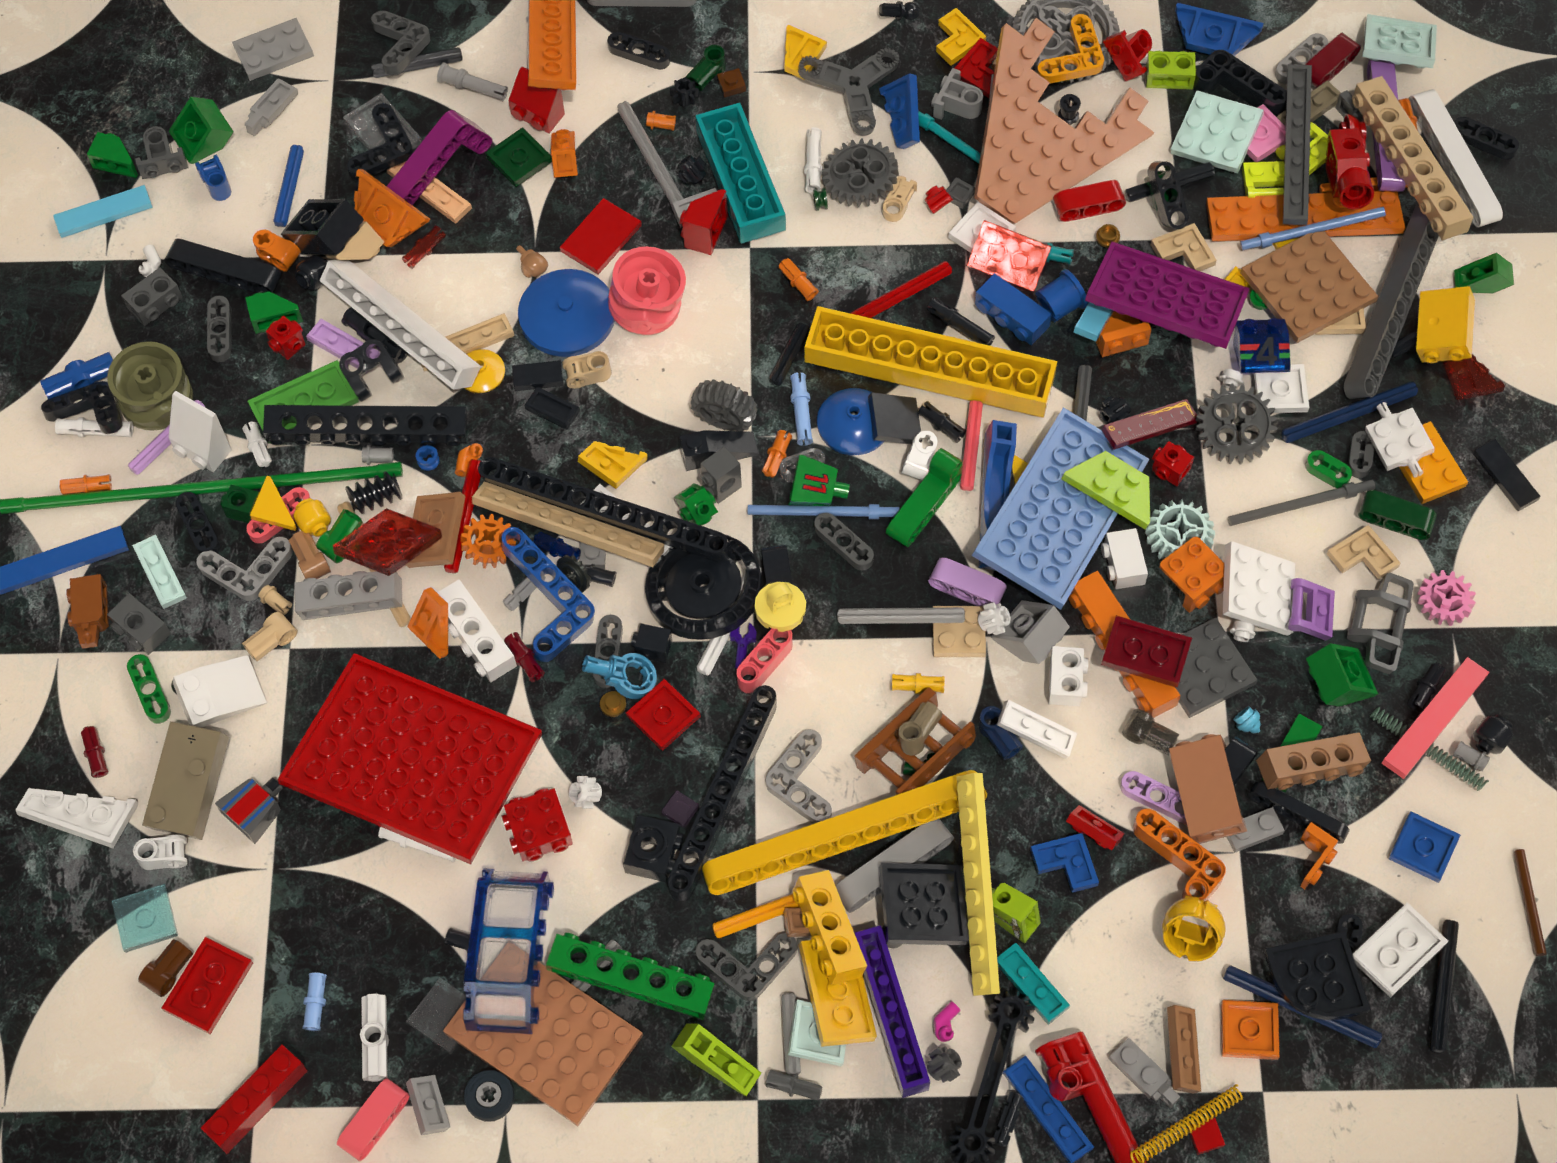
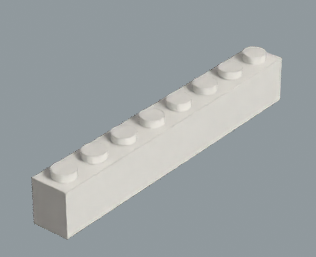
(400, 324)

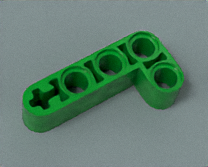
(928, 497)

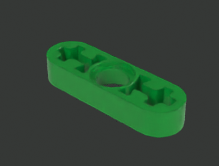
(158, 694)

